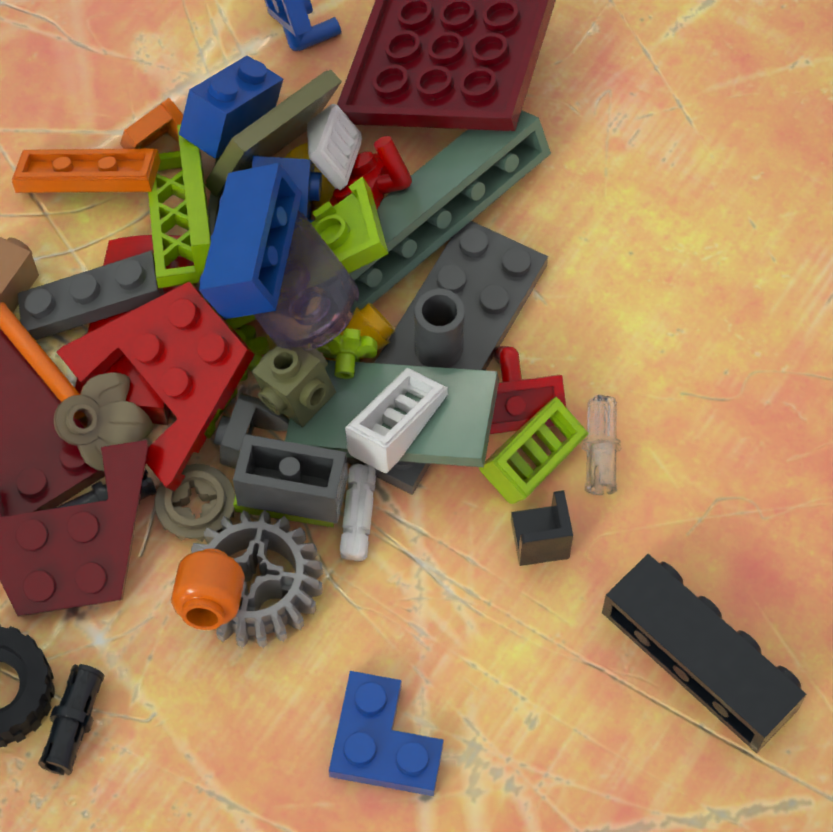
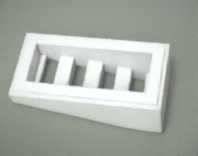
(333, 144)
(384, 447)

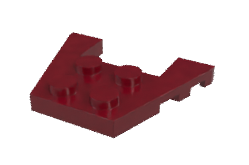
(75, 551)

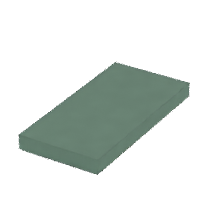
(452, 436)

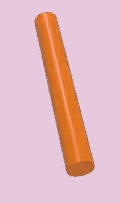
(36, 356)

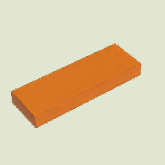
(86, 170)

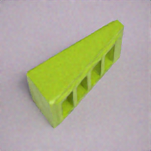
(511, 473)

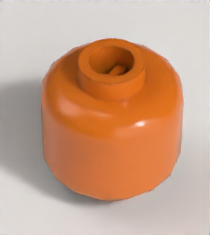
(207, 589)

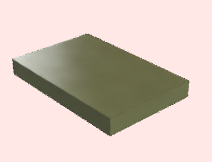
(274, 129)

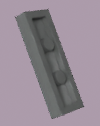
(89, 296)

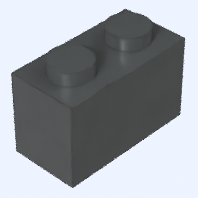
(290, 478)

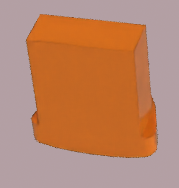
(152, 126)

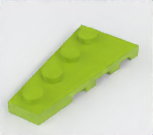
(349, 230)

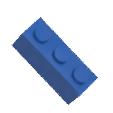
(250, 241)

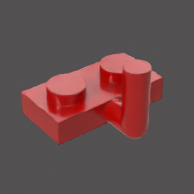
(382, 171)
(518, 397)

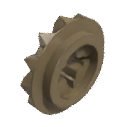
(211, 486)

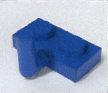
(296, 24)

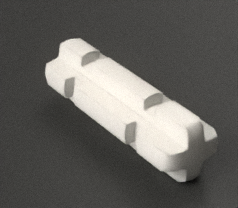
(358, 512)

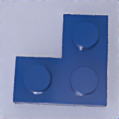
(371, 750)

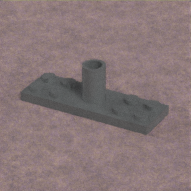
(461, 314)

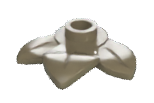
(108, 414)

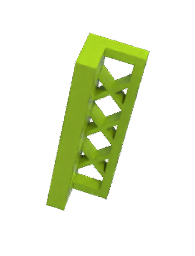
(189, 214)

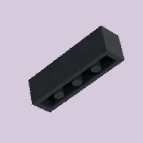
(704, 652)

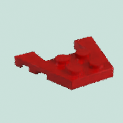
(186, 358)

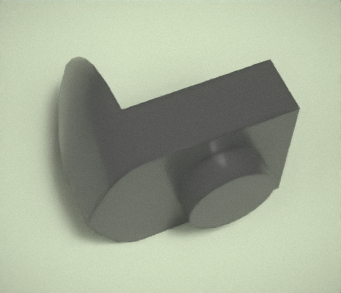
(247, 414)

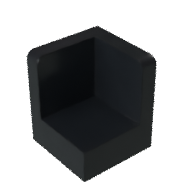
(543, 532)

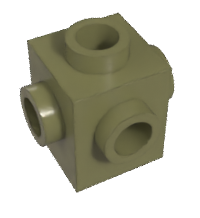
(294, 382)

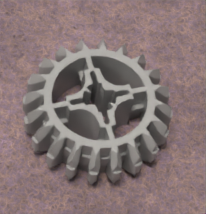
(292, 588)

